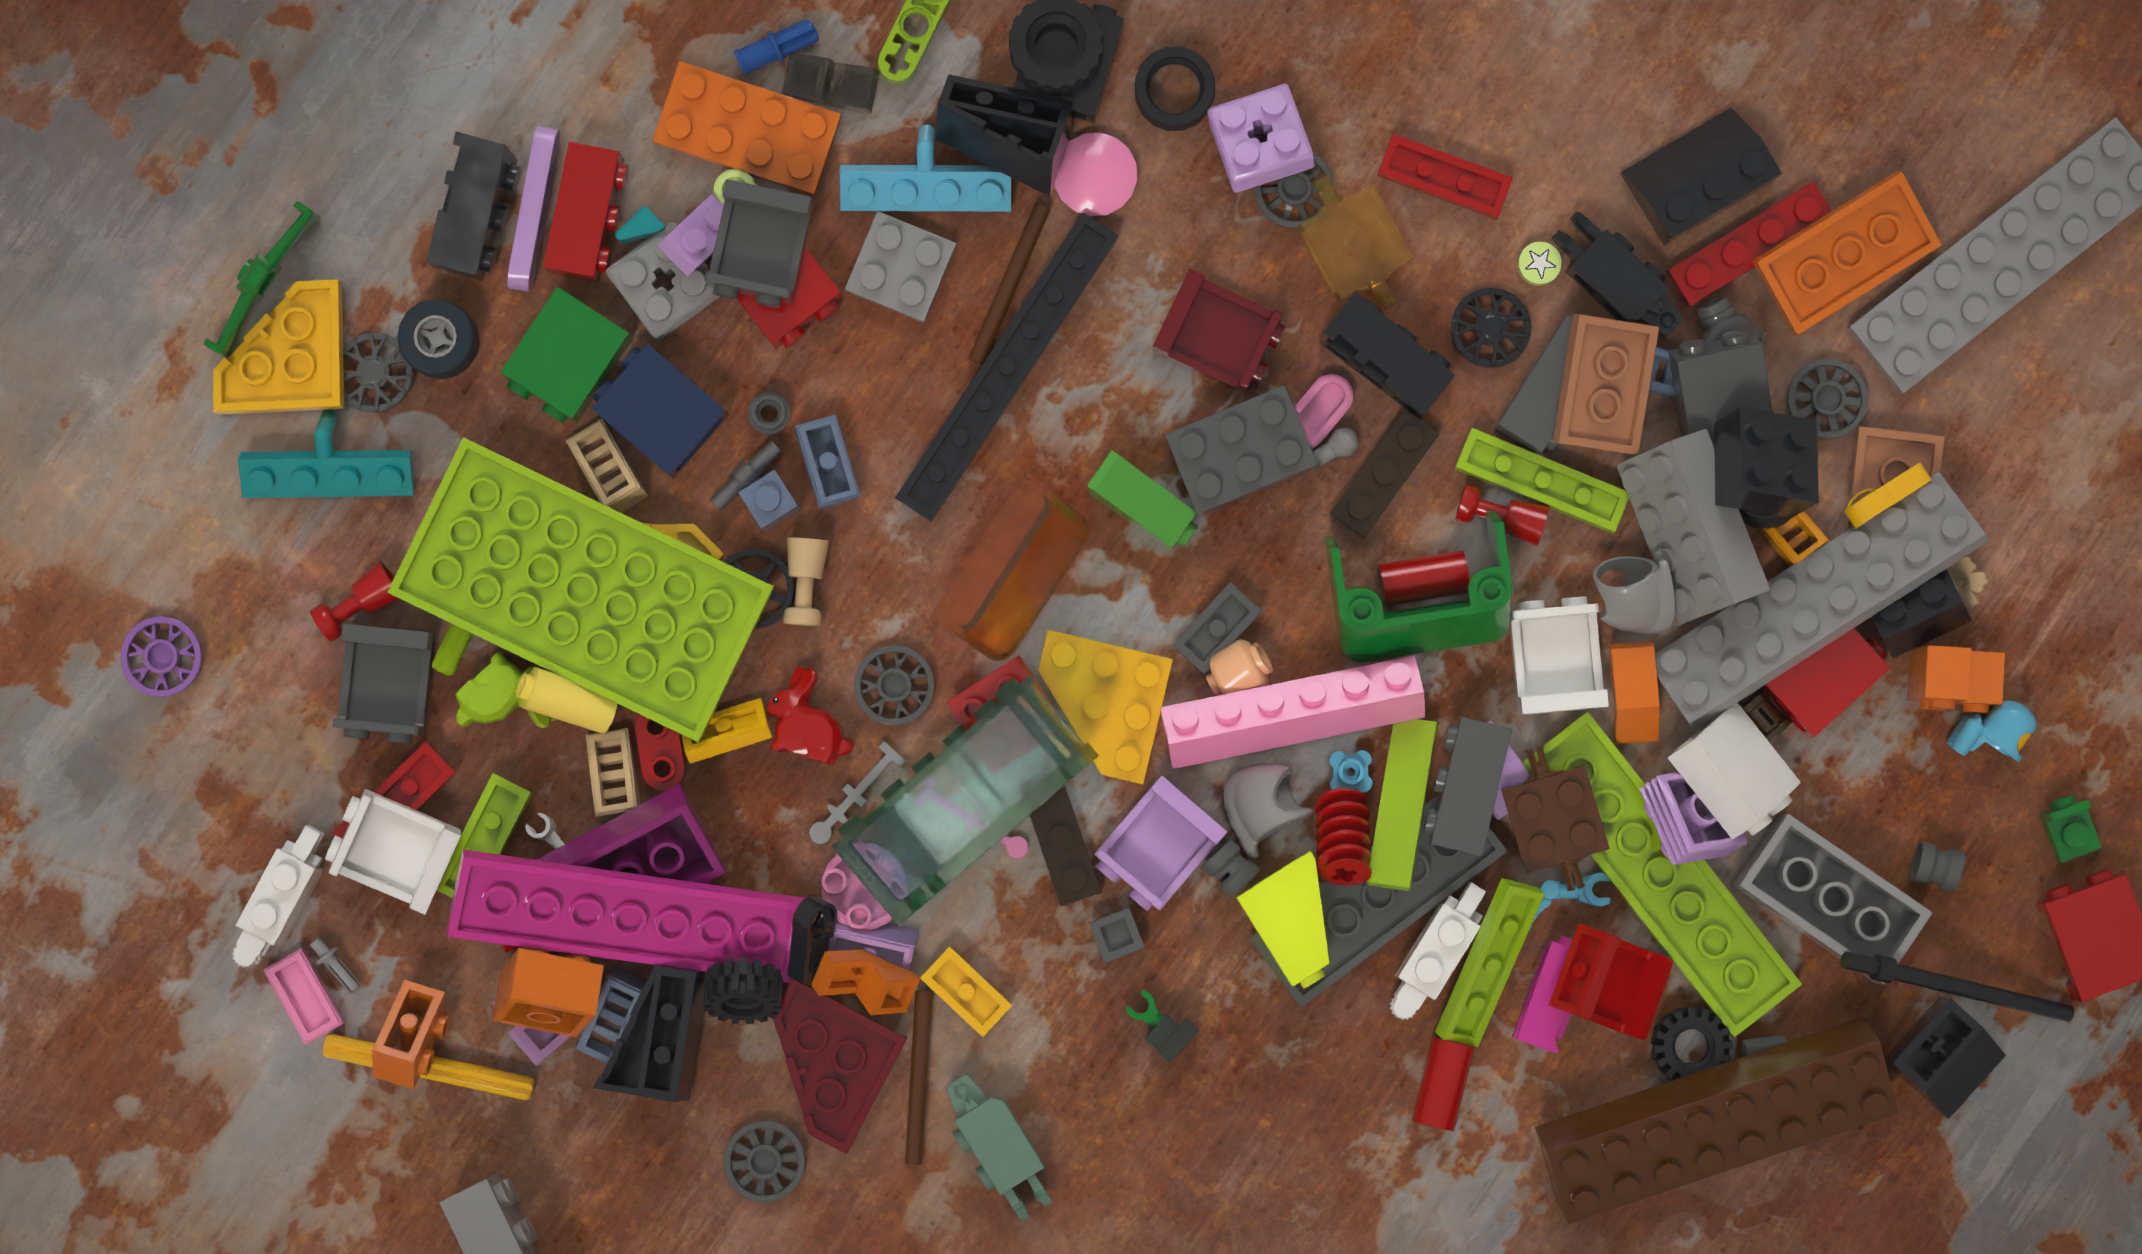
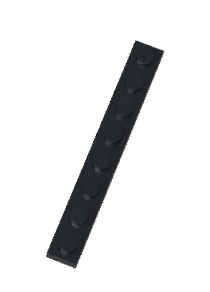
(1007, 367)

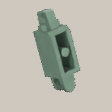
(998, 1143)

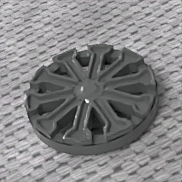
(1829, 396)
(764, 1161)

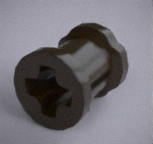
(1775, 722)

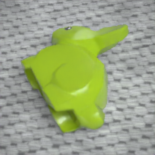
(493, 695)

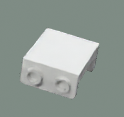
(1557, 657)
(393, 849)

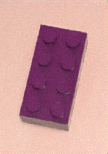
(651, 840)

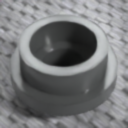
(762, 401)

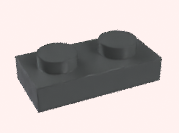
(1216, 627)

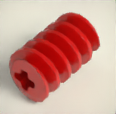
(1343, 837)

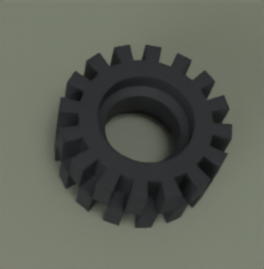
(743, 991)
(1680, 1021)

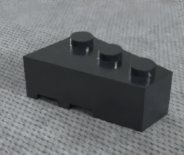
(1006, 129)
(473, 207)
(1387, 355)
(660, 1039)

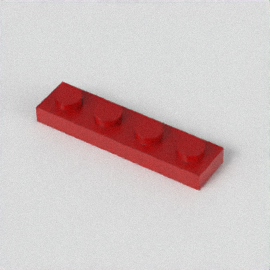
(1733, 253)

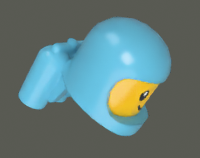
(2004, 728)

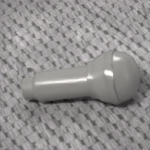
(1341, 444)

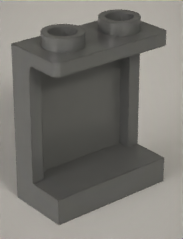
(759, 243)
(385, 682)

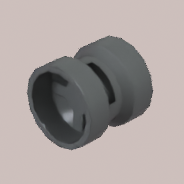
(1937, 866)
(1230, 868)

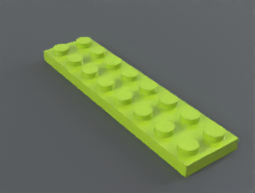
(1680, 903)

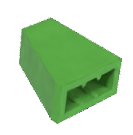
(1142, 502)

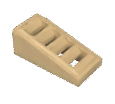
(625, 497)
(598, 778)

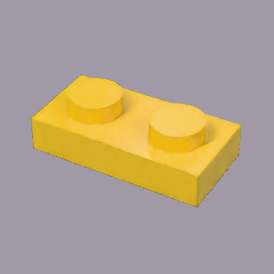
(730, 730)
(966, 991)

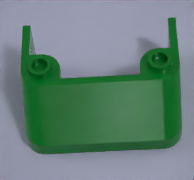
(1371, 634)

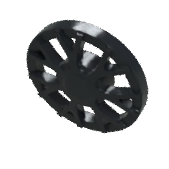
(1490, 327)

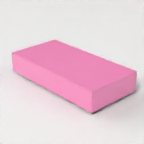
(304, 996)

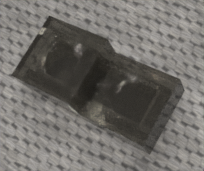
(830, 82)

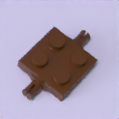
(1555, 818)

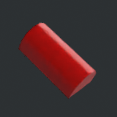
(1423, 578)
(1443, 1084)

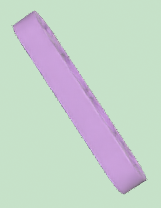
(533, 208)

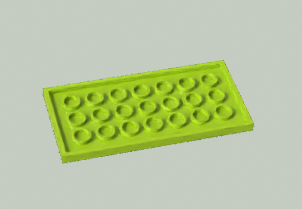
(581, 589)

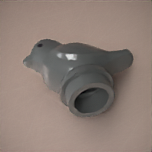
(1721, 317)

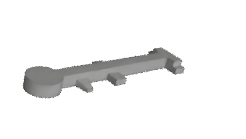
(821, 831)

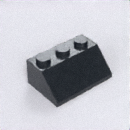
(1700, 175)

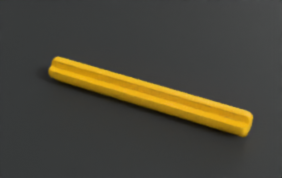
(442, 1069)

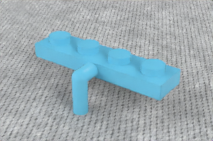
(924, 185)

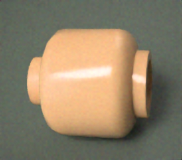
(1239, 668)

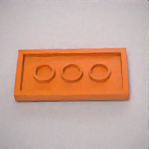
(747, 128)
(1847, 252)

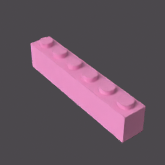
(1293, 712)

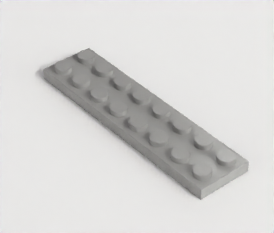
(2004, 258)
(1817, 601)

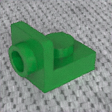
(2070, 828)

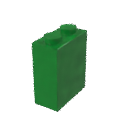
(565, 356)

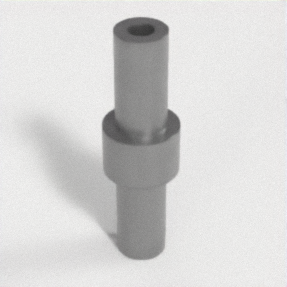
(745, 475)

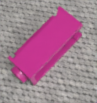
(1538, 1021)

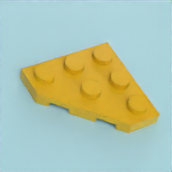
(288, 356)
(1108, 698)

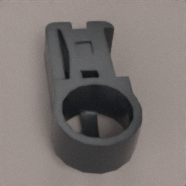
(808, 939)

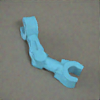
(1558, 890)

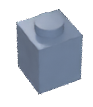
(769, 501)

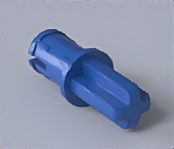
(776, 46)

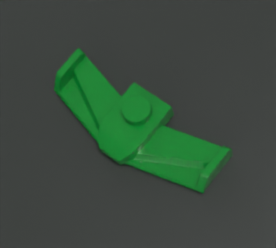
(258, 276)

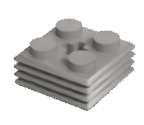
(660, 309)

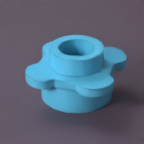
(1359, 762)

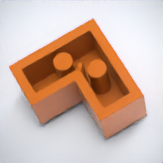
(1954, 676)

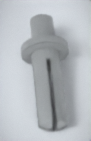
(335, 965)

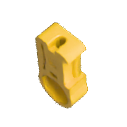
(1886, 495)

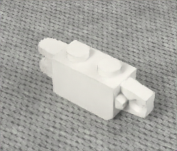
(279, 897)
(1437, 951)

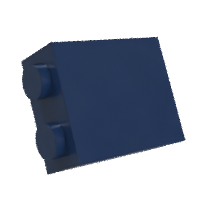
(658, 409)

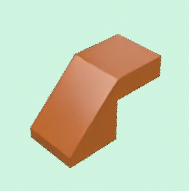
(1634, 692)
(875, 981)

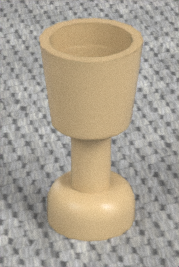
(805, 563)

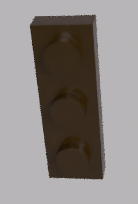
(1384, 473)
(1064, 849)

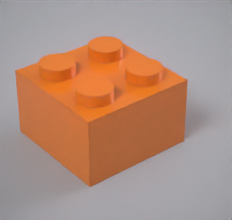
(548, 991)

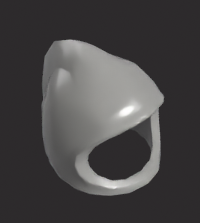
(1644, 601)
(1260, 803)

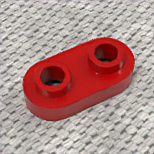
(656, 748)

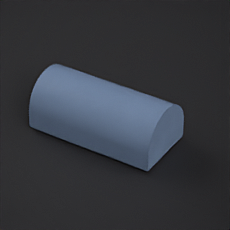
(827, 462)

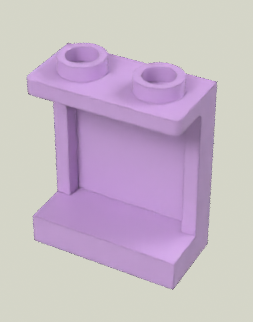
(1158, 844)

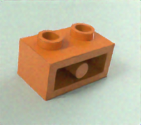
(409, 1034)

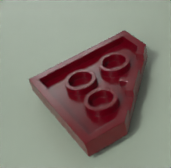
(834, 1062)

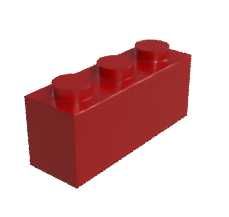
(585, 212)

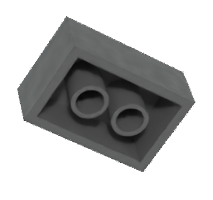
(1242, 450)

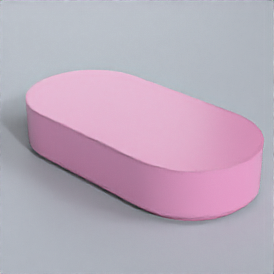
(1324, 406)

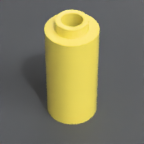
(565, 700)

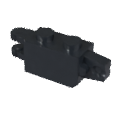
(1618, 278)

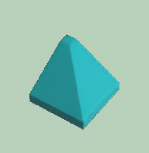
(639, 226)

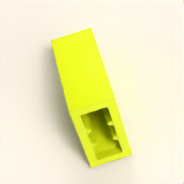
(1290, 919)

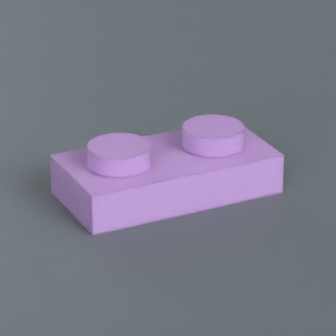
(694, 237)

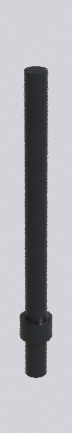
(1887, 969)

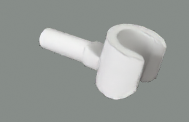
(548, 834)

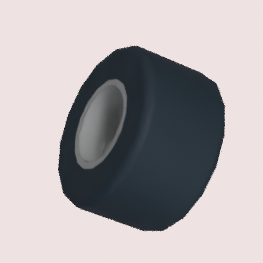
(425, 330)

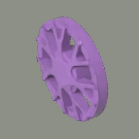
(161, 656)

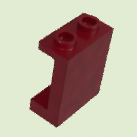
(1218, 333)

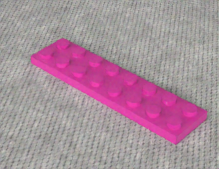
(617, 914)

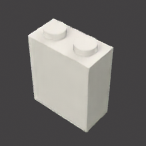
(1735, 772)

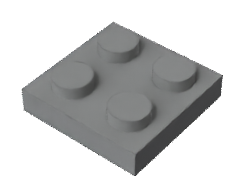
(900, 267)

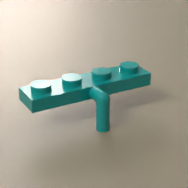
(326, 471)

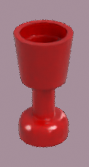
(1520, 518)
(369, 593)

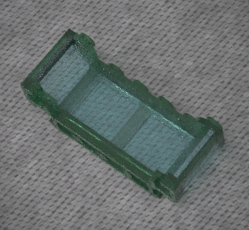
(963, 799)

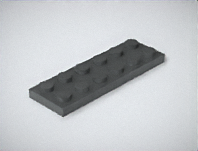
(1367, 917)

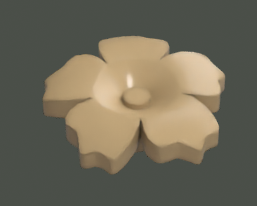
(1966, 581)

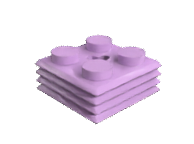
(1243, 156)
(1684, 822)

